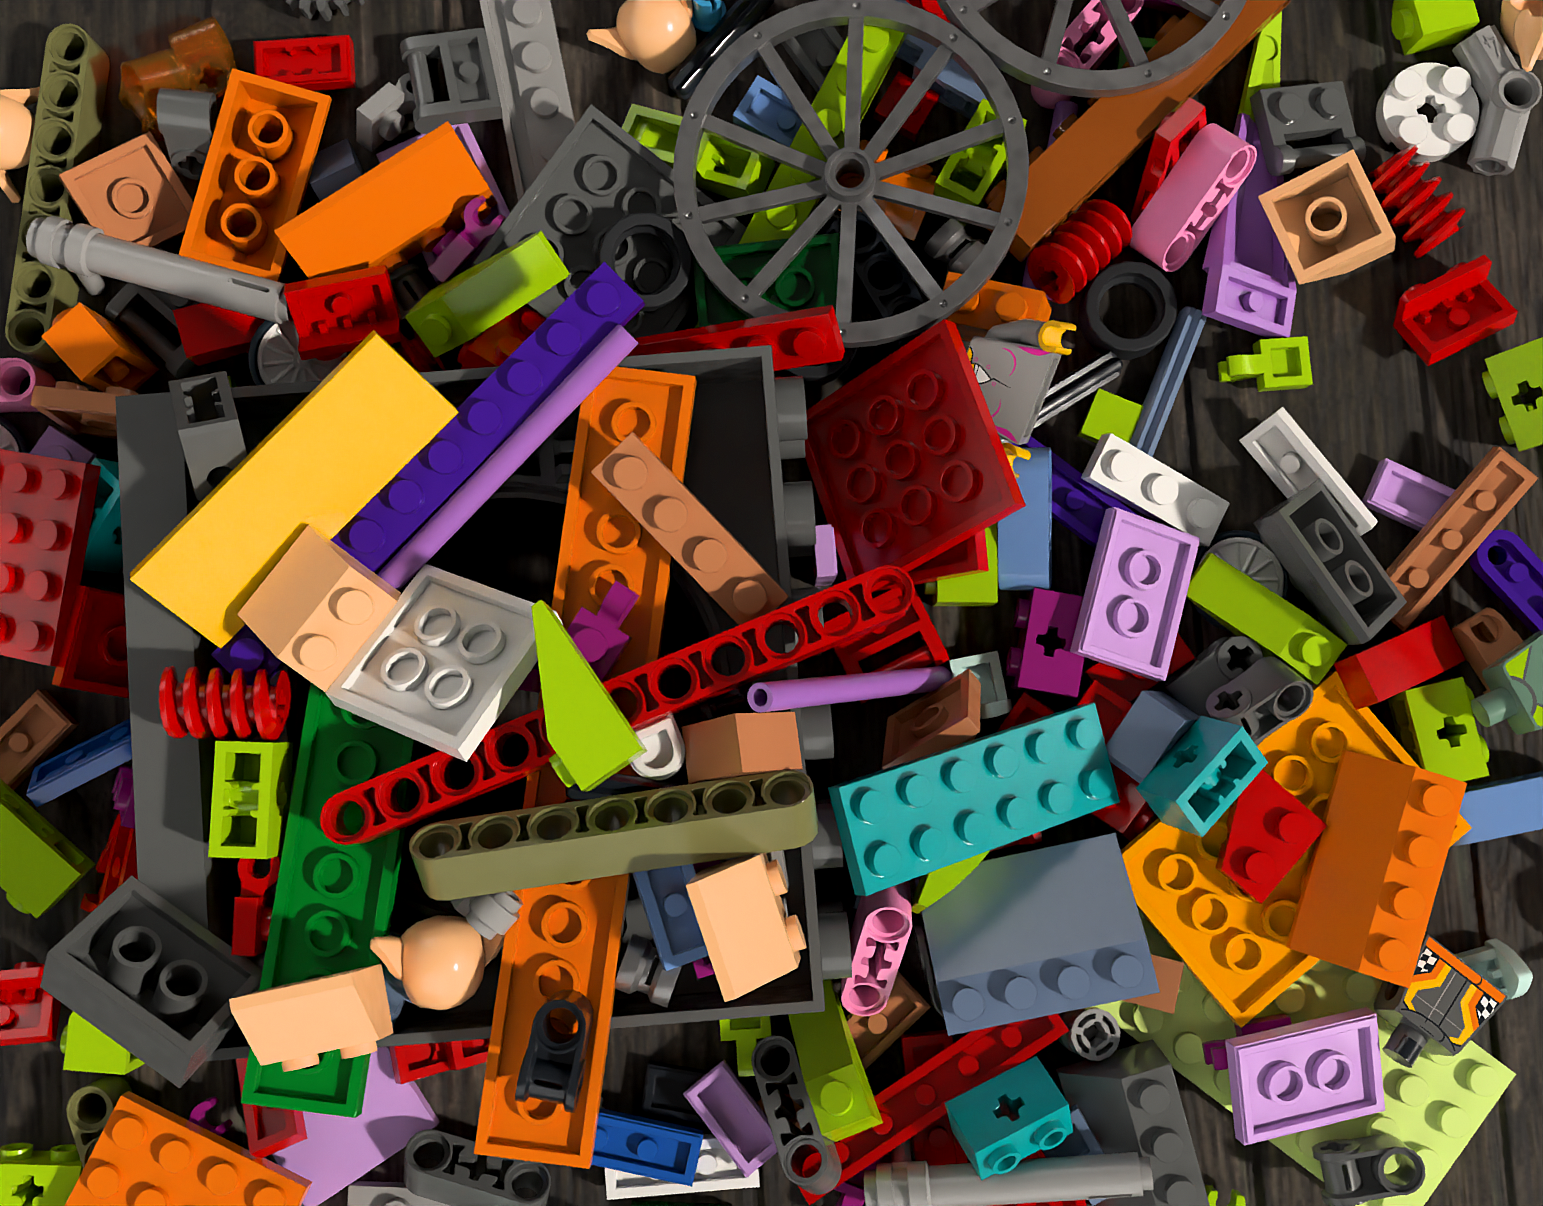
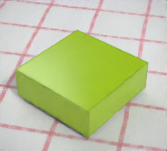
(1110, 415)

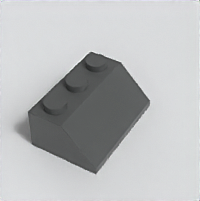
(1330, 564)
(150, 979)
(1138, 1108)

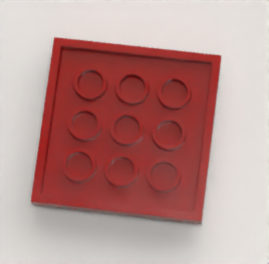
(909, 457)
(42, 550)

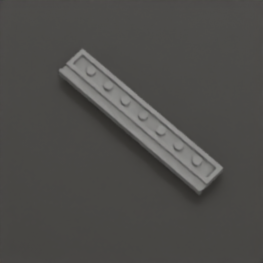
(529, 83)

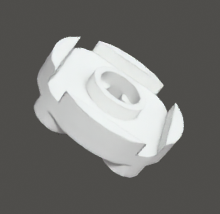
(1443, 88)

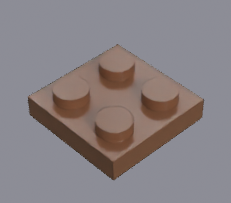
(131, 193)
(79, 409)
(934, 721)

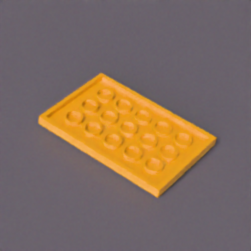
(1204, 917)

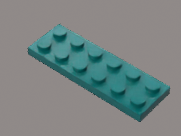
(972, 798)

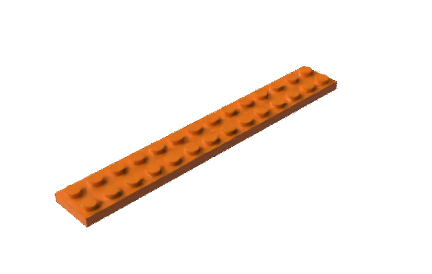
(575, 929)

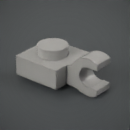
(384, 112)

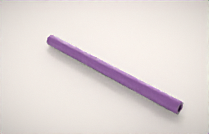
(508, 457)
(844, 688)

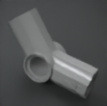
(1500, 122)

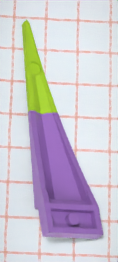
(1245, 265)

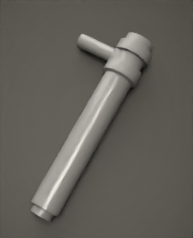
(92, 253)
(1031, 1181)

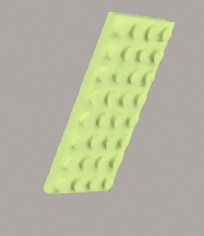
(1426, 1106)

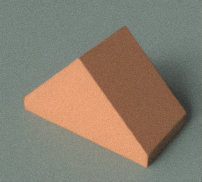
(741, 746)

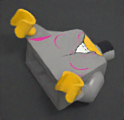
(1014, 374)

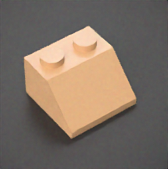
(1328, 220)
(318, 607)
(746, 923)
(315, 1017)

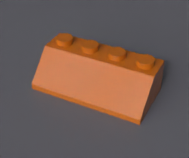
(255, 174)
(390, 209)
(1376, 867)

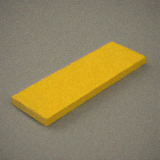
(307, 471)

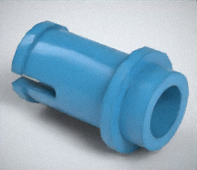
(707, 13)

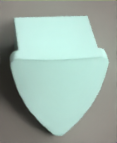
(988, 671)
(1500, 967)

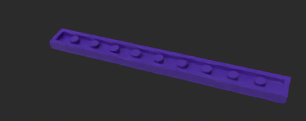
(468, 439)

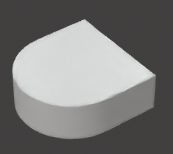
(664, 748)

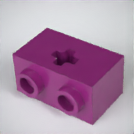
(1060, 669)

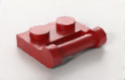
(914, 620)

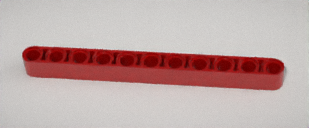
(491, 770)

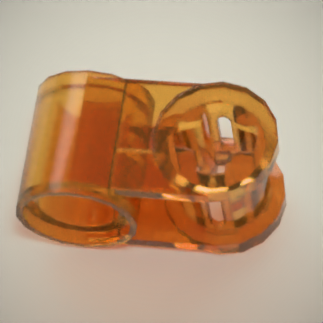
(206, 56)
(143, 79)

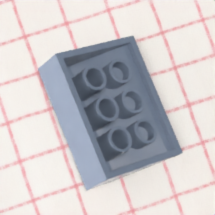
(1038, 936)

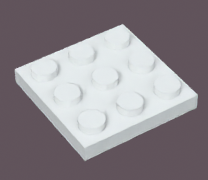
(441, 662)

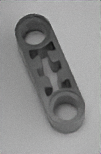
(790, 1143)
(460, 1188)

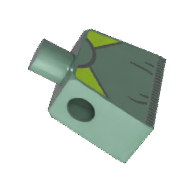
(1514, 688)

